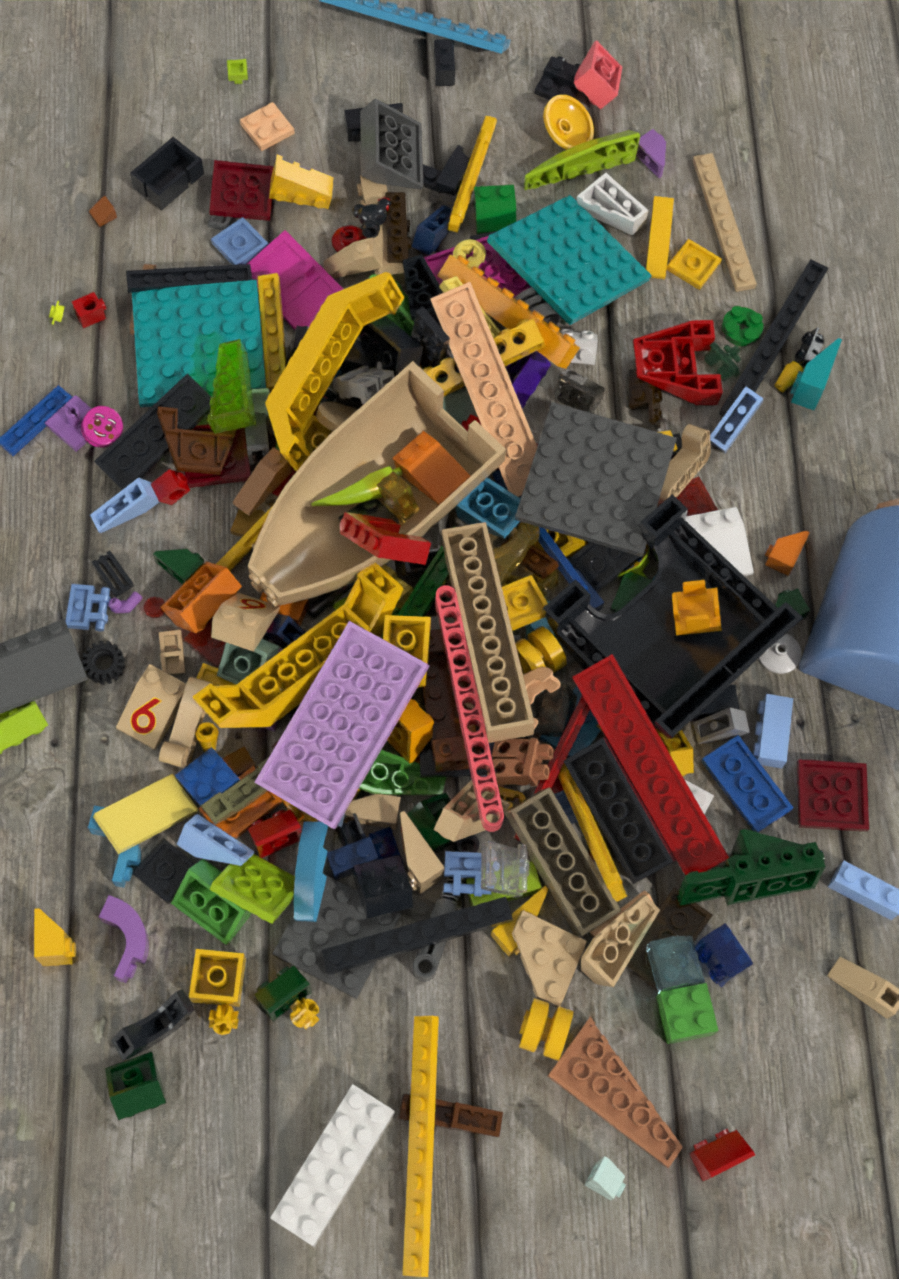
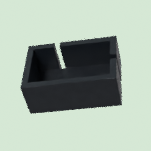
(167, 173)

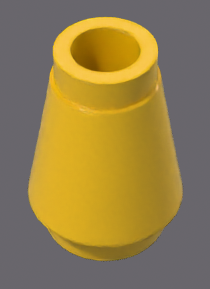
(788, 376)
(207, 735)

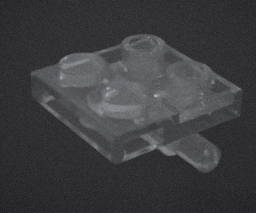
(504, 868)

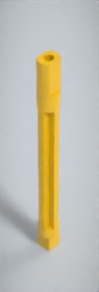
(472, 173)
(244, 545)
(592, 835)

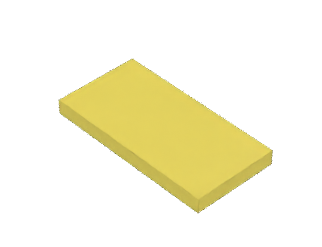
(145, 813)

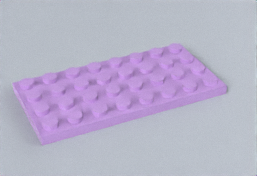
(342, 724)

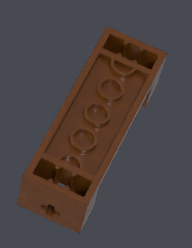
(440, 703)

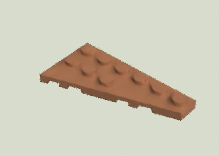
(605, 1086)

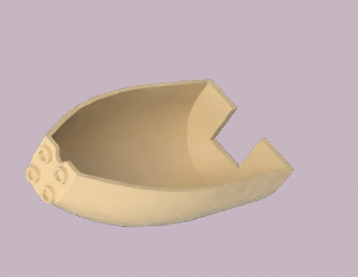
(302, 544)

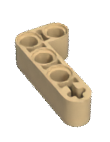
(688, 461)
(183, 737)

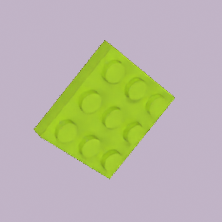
(256, 887)

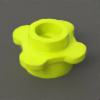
(56, 312)

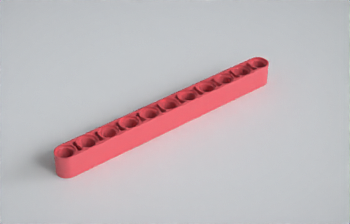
(472, 716)

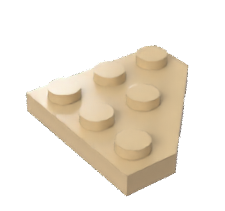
(547, 955)

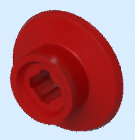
(339, 237)

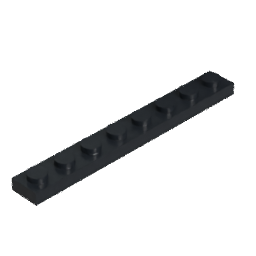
(417, 935)

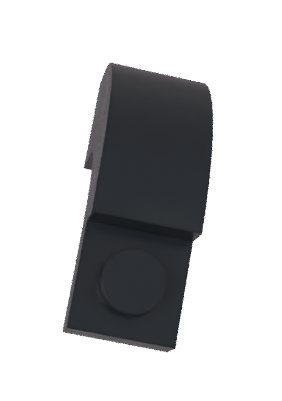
(155, 1027)

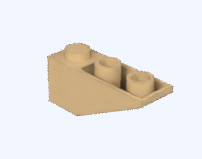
(866, 986)

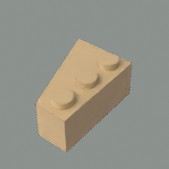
(461, 815)

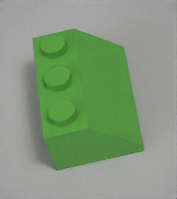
(206, 907)

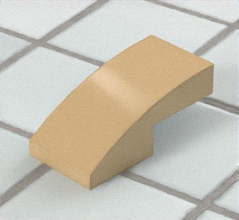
(172, 652)

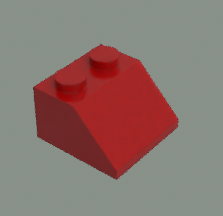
(275, 833)
(720, 1154)

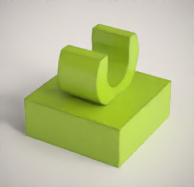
(237, 70)

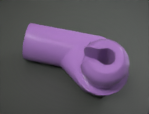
(125, 606)

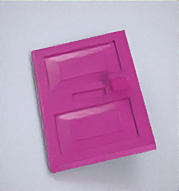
(302, 279)

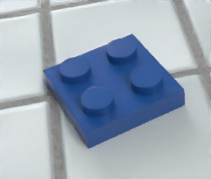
(207, 777)

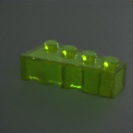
(232, 394)

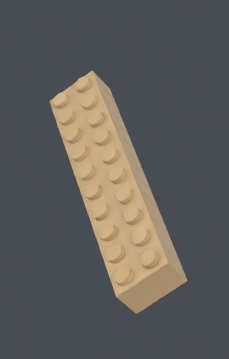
(488, 632)

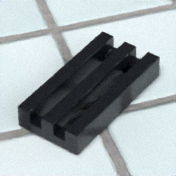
(103, 560)

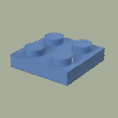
(239, 242)

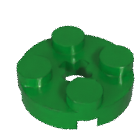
(744, 316)

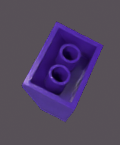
(527, 374)

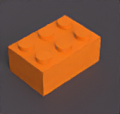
(201, 597)

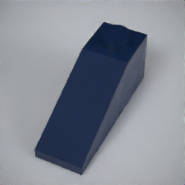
(432, 231)

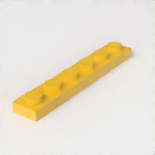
(272, 328)

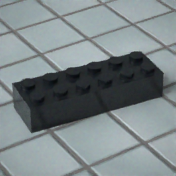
(619, 810)

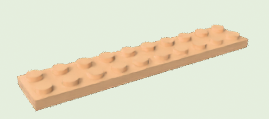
(487, 381)

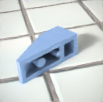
(125, 505)
(211, 843)

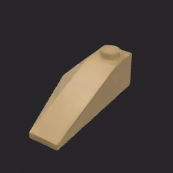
(617, 942)

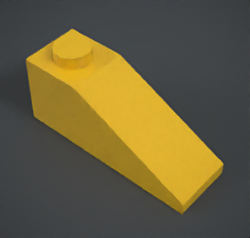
(503, 933)

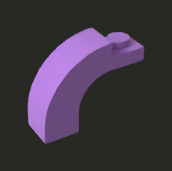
(124, 917)

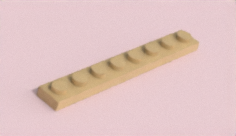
(724, 222)

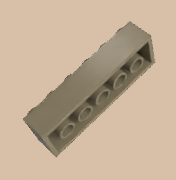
(562, 861)

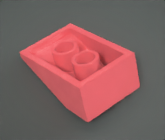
(598, 76)

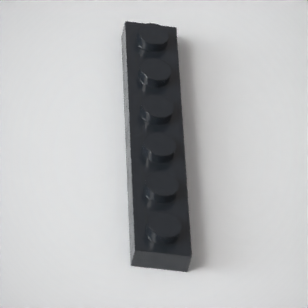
(172, 277)

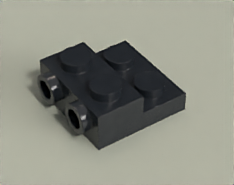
(557, 79)

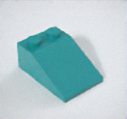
(812, 381)

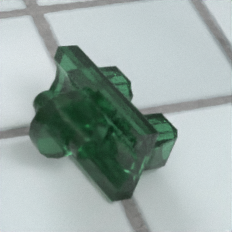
(717, 354)

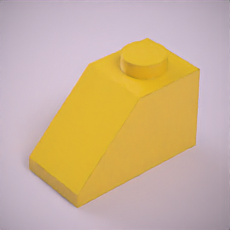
(681, 752)

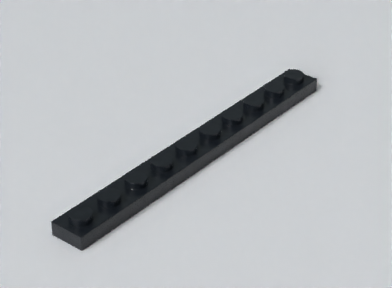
(778, 332)

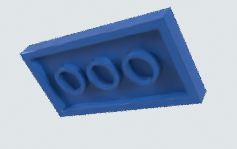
(747, 784)

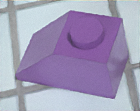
(652, 152)

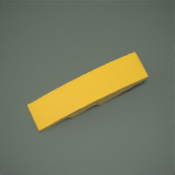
(659, 236)

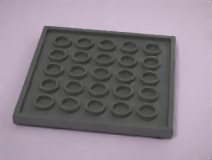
(595, 478)

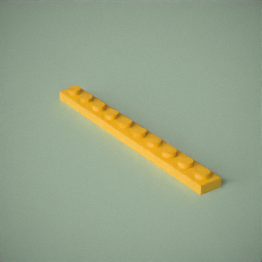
(420, 1147)

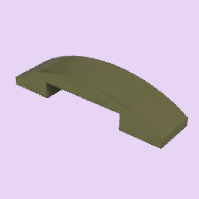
(235, 798)

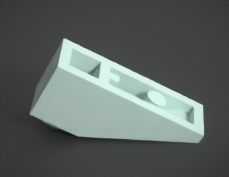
(606, 1179)

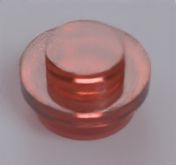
(152, 607)

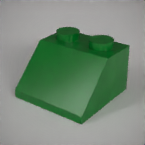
(494, 207)

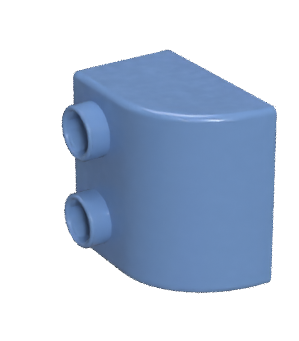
(858, 620)

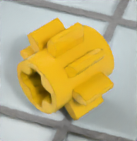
(304, 1013)
(223, 1019)

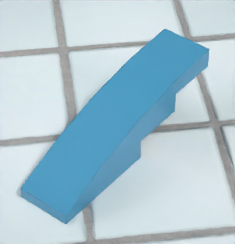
(308, 873)

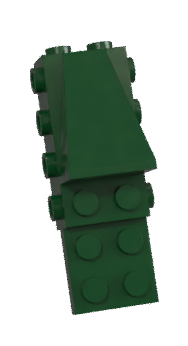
(756, 870)

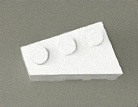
(613, 205)

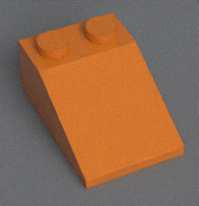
(430, 468)

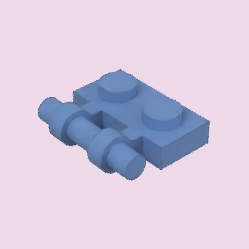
(80, 607)
(463, 866)

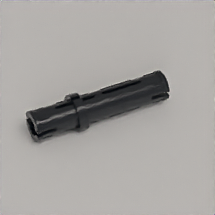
(327, 600)

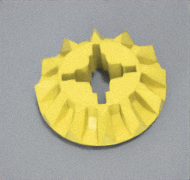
(466, 247)

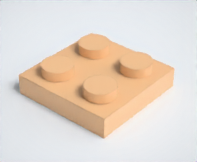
(267, 126)

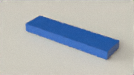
(34, 421)

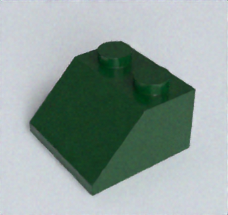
(425, 817)
(282, 992)
(135, 1086)

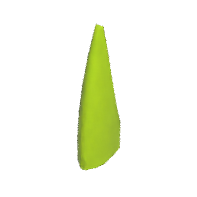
(361, 491)

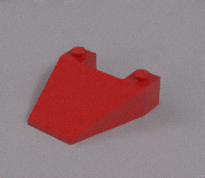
(670, 362)

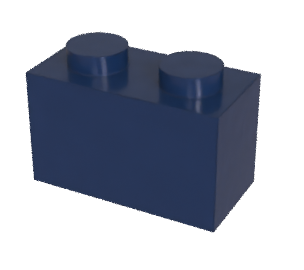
(343, 859)

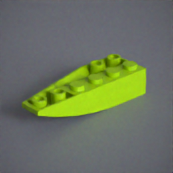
(585, 159)

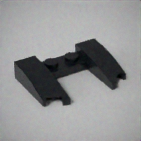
(450, 177)

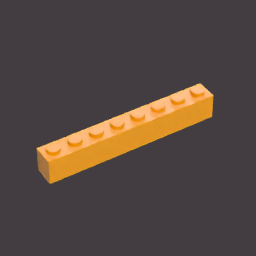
(508, 311)

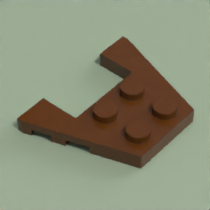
(193, 449)

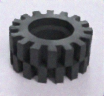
(103, 650)

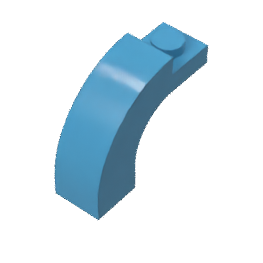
(128, 858)

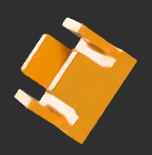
(696, 609)

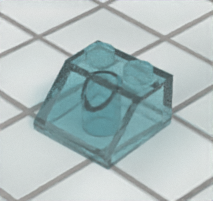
(674, 963)

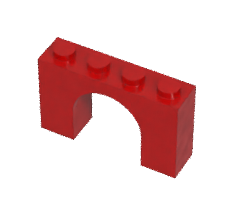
(383, 538)

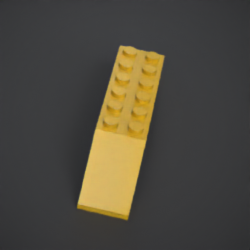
(320, 357)
(288, 676)

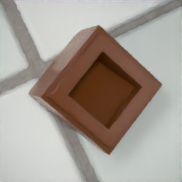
(103, 211)

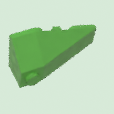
(396, 776)

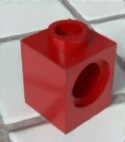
(89, 317)
(170, 487)

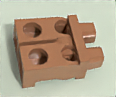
(521, 761)

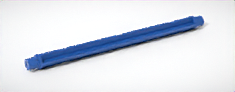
(550, 546)

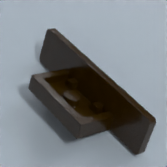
(397, 228)
(645, 395)

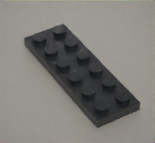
(145, 441)

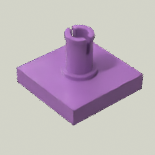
(67, 423)

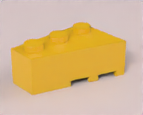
(299, 185)

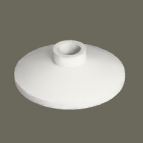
(782, 662)

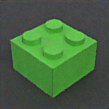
(687, 1013)

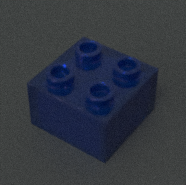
(723, 955)

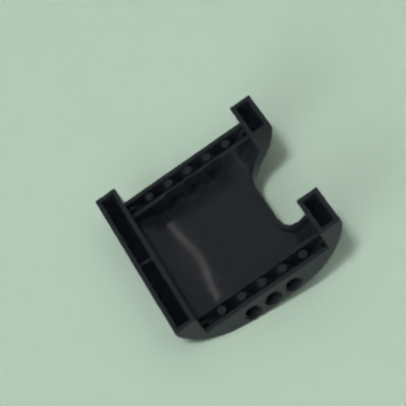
(670, 671)

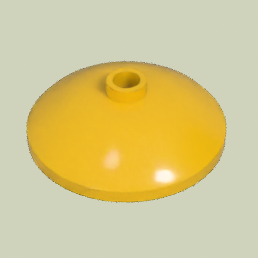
(567, 121)

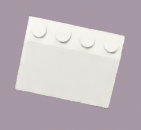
(726, 534)

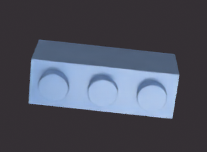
(735, 419)
(773, 730)
(866, 890)

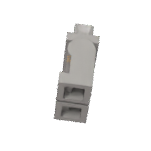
(362, 382)

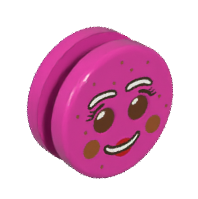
(101, 426)

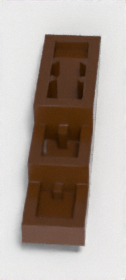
(460, 1117)

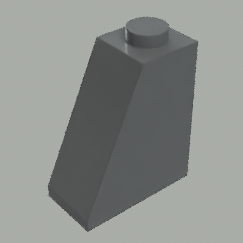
(257, 440)

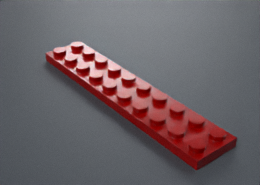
(650, 766)

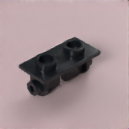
(810, 342)

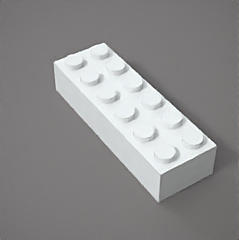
(333, 1165)

